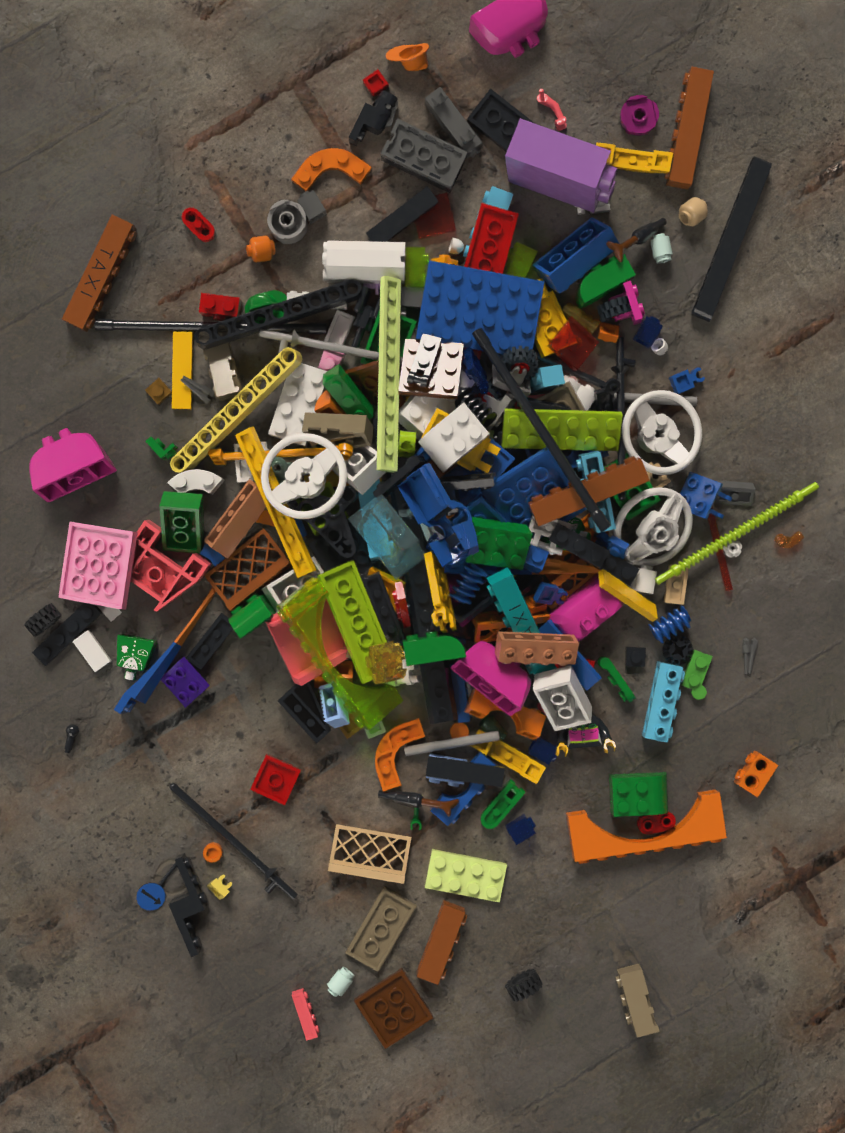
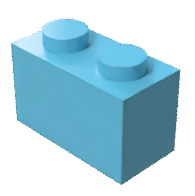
(547, 379)

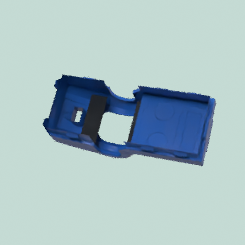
(429, 506)

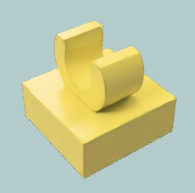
(218, 888)

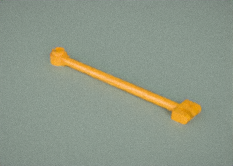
(221, 458)

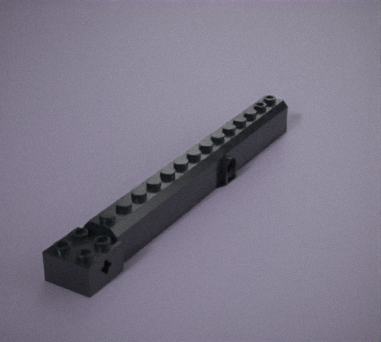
(435, 675)

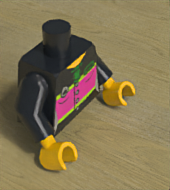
(585, 735)

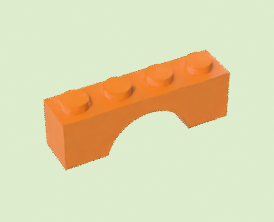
(527, 721)

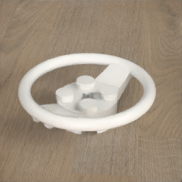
(667, 442)
(293, 486)
(665, 521)

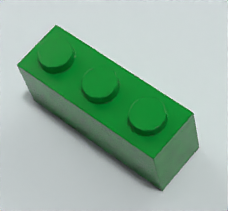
(346, 392)

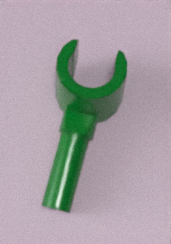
(416, 819)

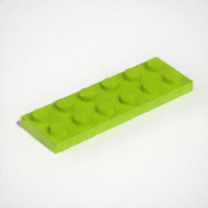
(568, 428)
(353, 614)

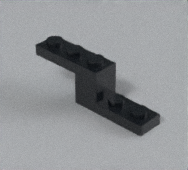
(451, 486)
(593, 553)
(466, 612)
(188, 904)

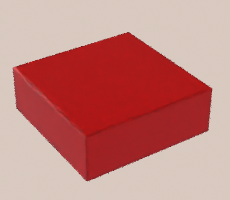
(375, 83)

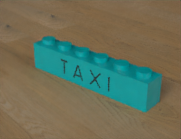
(515, 610)

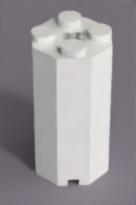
(363, 261)

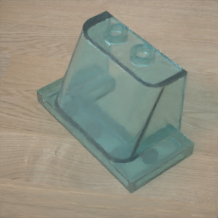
(388, 536)

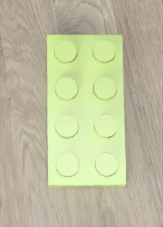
(465, 875)

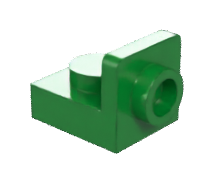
(158, 447)

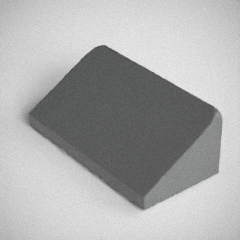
(741, 493)

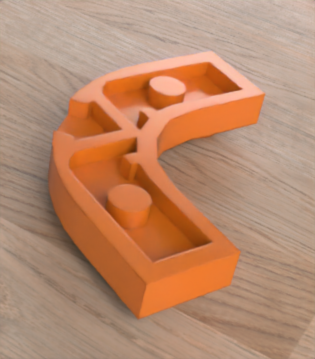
(330, 160)
(389, 746)

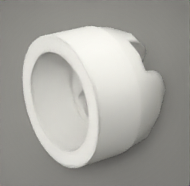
(456, 246)
(662, 343)

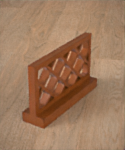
(255, 585)

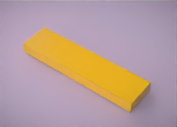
(182, 366)
(627, 595)

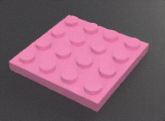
(97, 565)

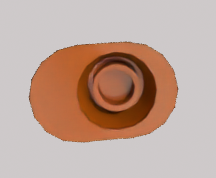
(411, 56)

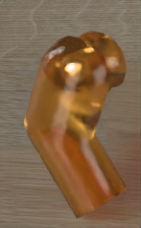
(788, 542)

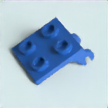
(701, 494)

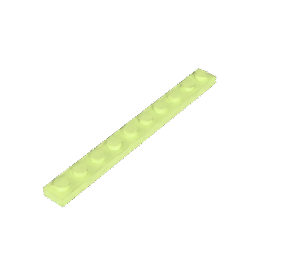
(388, 374)

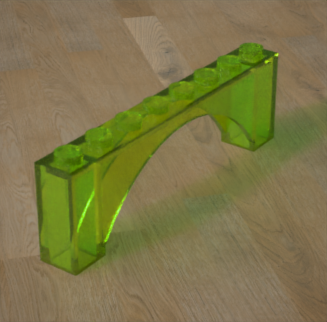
(303, 614)

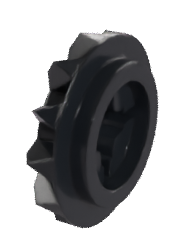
(669, 648)

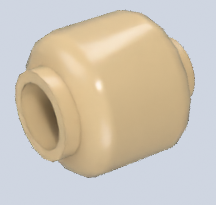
(693, 211)

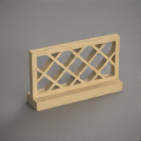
(368, 871)

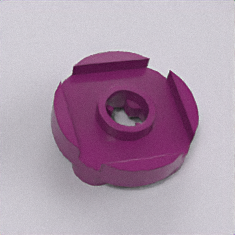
(647, 122)

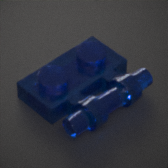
(475, 370)

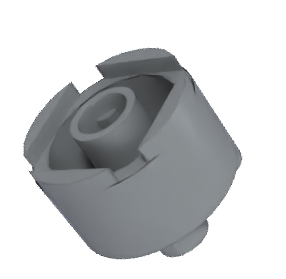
(295, 214)

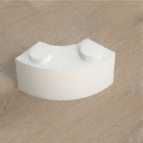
(196, 480)

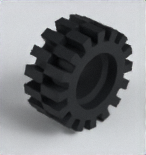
(42, 620)
(524, 985)

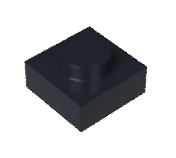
(635, 656)

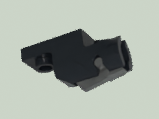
(374, 117)

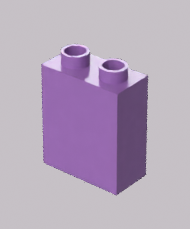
(560, 166)

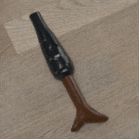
(638, 237)
(416, 800)

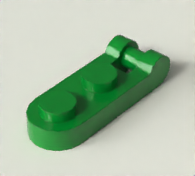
(616, 679)
(501, 805)

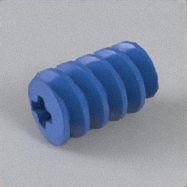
(469, 583)
(670, 624)

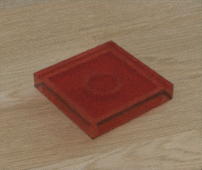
(437, 220)
(573, 343)

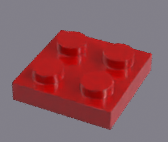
(275, 779)

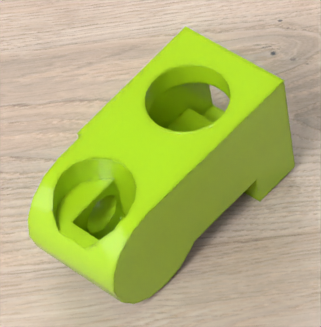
(406, 443)

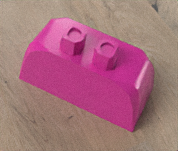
(508, 24)
(67, 464)
(585, 609)
(499, 682)

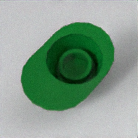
(263, 300)

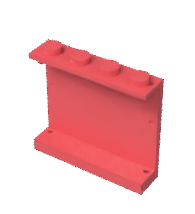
(298, 661)

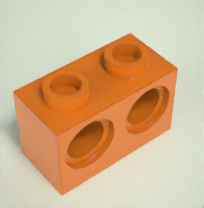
(760, 776)

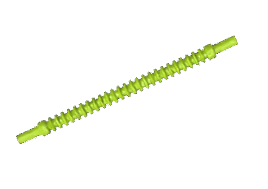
(797, 496)

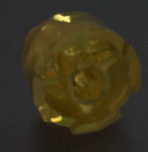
(386, 662)

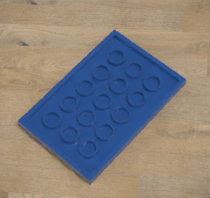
(467, 299)

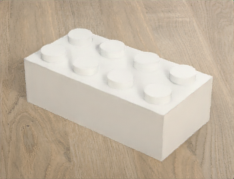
(298, 396)
(419, 410)

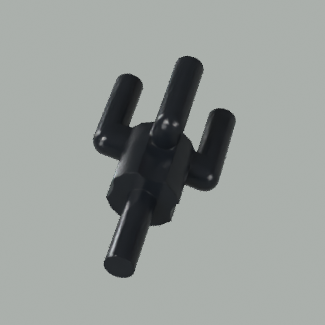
(365, 316)

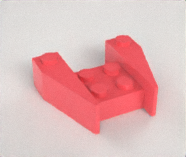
(160, 574)

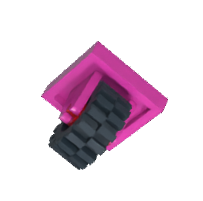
(623, 306)

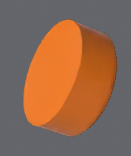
(459, 730)
(212, 852)

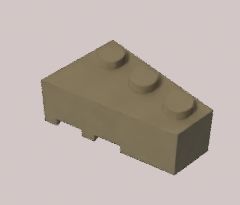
(223, 371)
(339, 428)
(636, 1000)

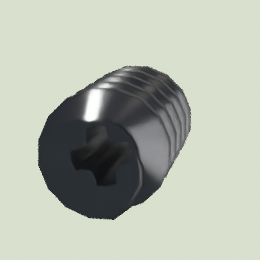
(477, 407)

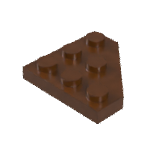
(367, 381)

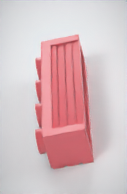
(305, 1014)

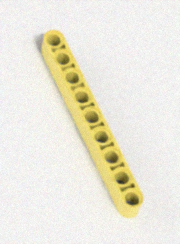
(245, 408)

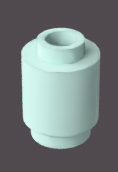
(661, 248)
(340, 982)

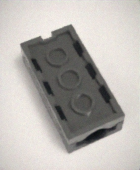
(424, 156)

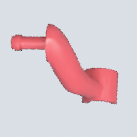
(545, 100)

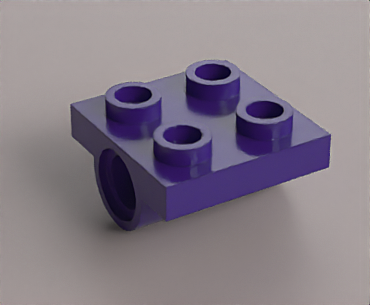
(184, 682)

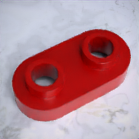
(199, 225)
(656, 823)

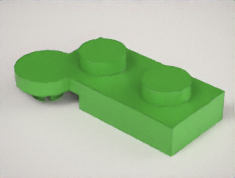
(695, 674)

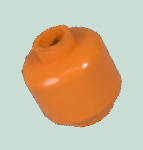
(260, 249)

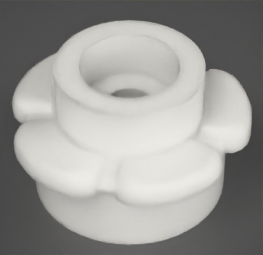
(737, 549)

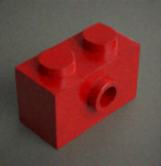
(219, 306)

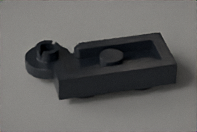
(605, 397)

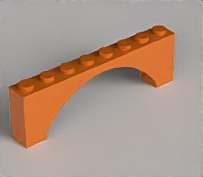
(701, 824)

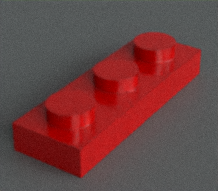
(401, 604)

